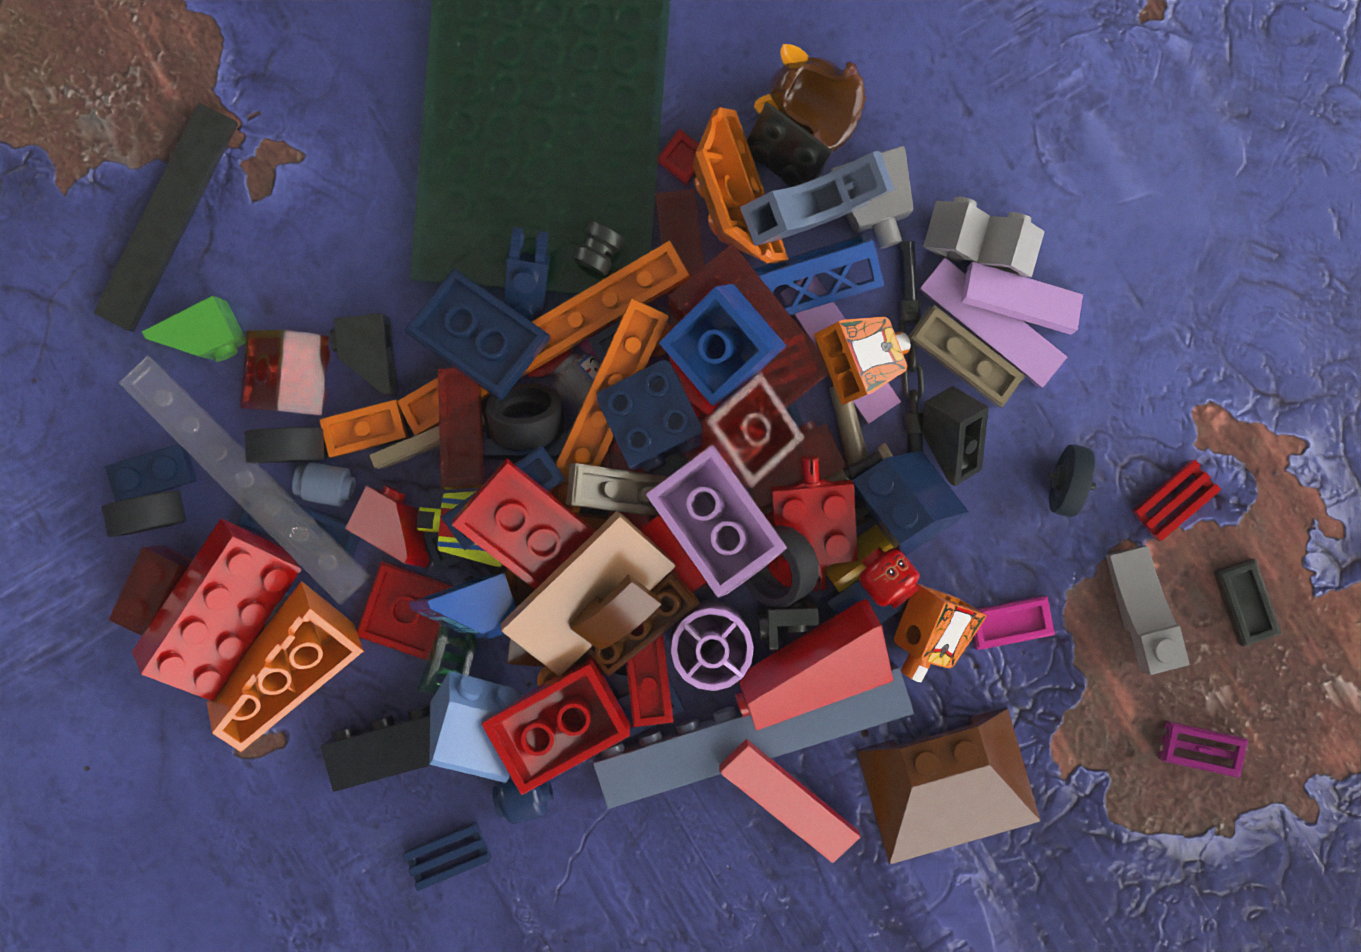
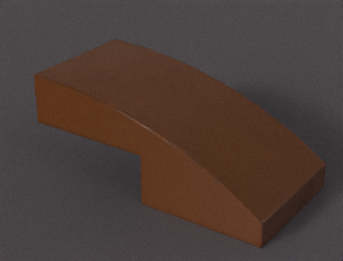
(617, 615)

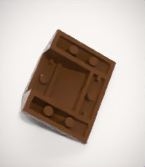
(948, 787)

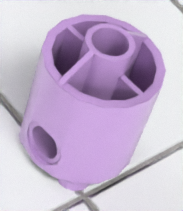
(727, 656)

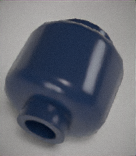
(519, 807)

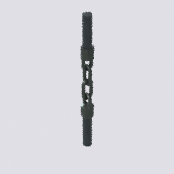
(911, 313)

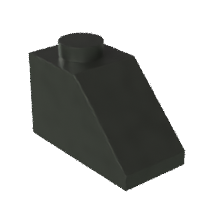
(367, 348)
(956, 433)

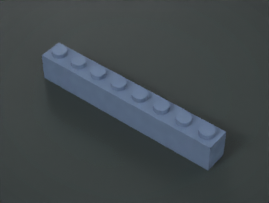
(698, 748)

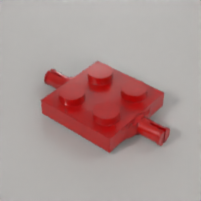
(821, 513)

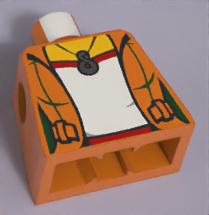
(862, 355)
(935, 630)

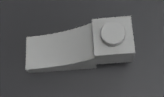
(1145, 611)

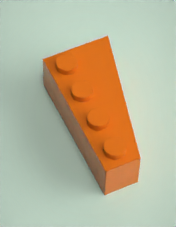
(283, 667)

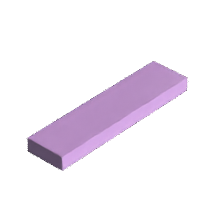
(820, 317)
(1003, 334)

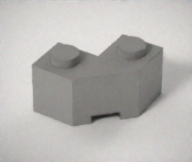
(967, 233)

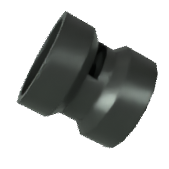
(598, 248)

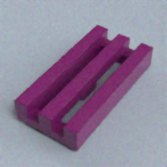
(1170, 742)

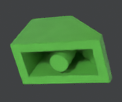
(201, 330)

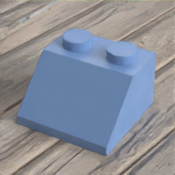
(456, 728)

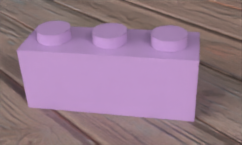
(716, 521)

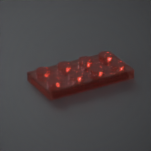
(799, 363)

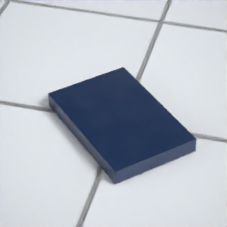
(477, 334)

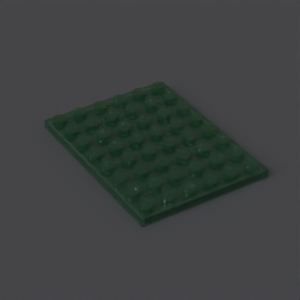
(538, 126)

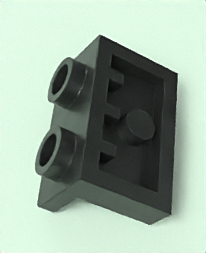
(793, 617)

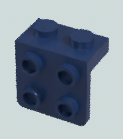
(651, 417)

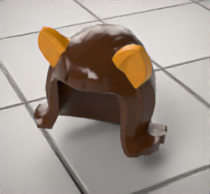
(817, 95)

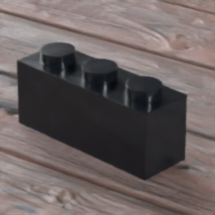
(378, 751)

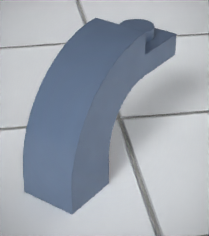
(817, 201)

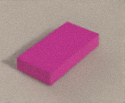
(1014, 622)

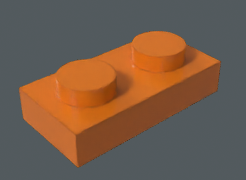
(363, 428)

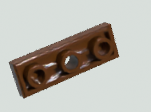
(675, 603)

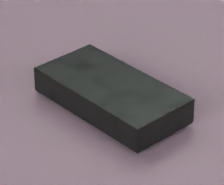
(1247, 602)

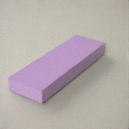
(1022, 298)

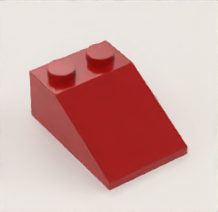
(557, 725)

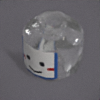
(575, 378)

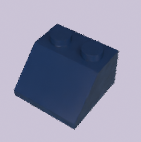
(908, 500)

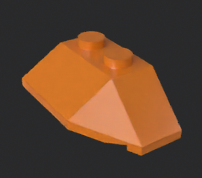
(728, 181)

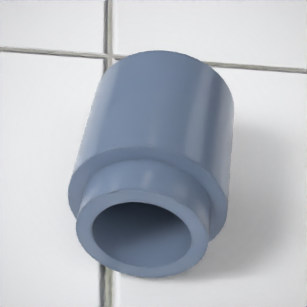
(323, 484)

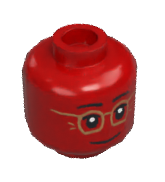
(889, 577)

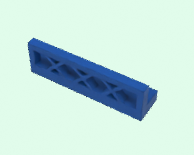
(819, 261)

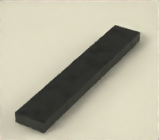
(166, 217)

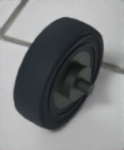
(1071, 480)

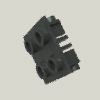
(786, 148)

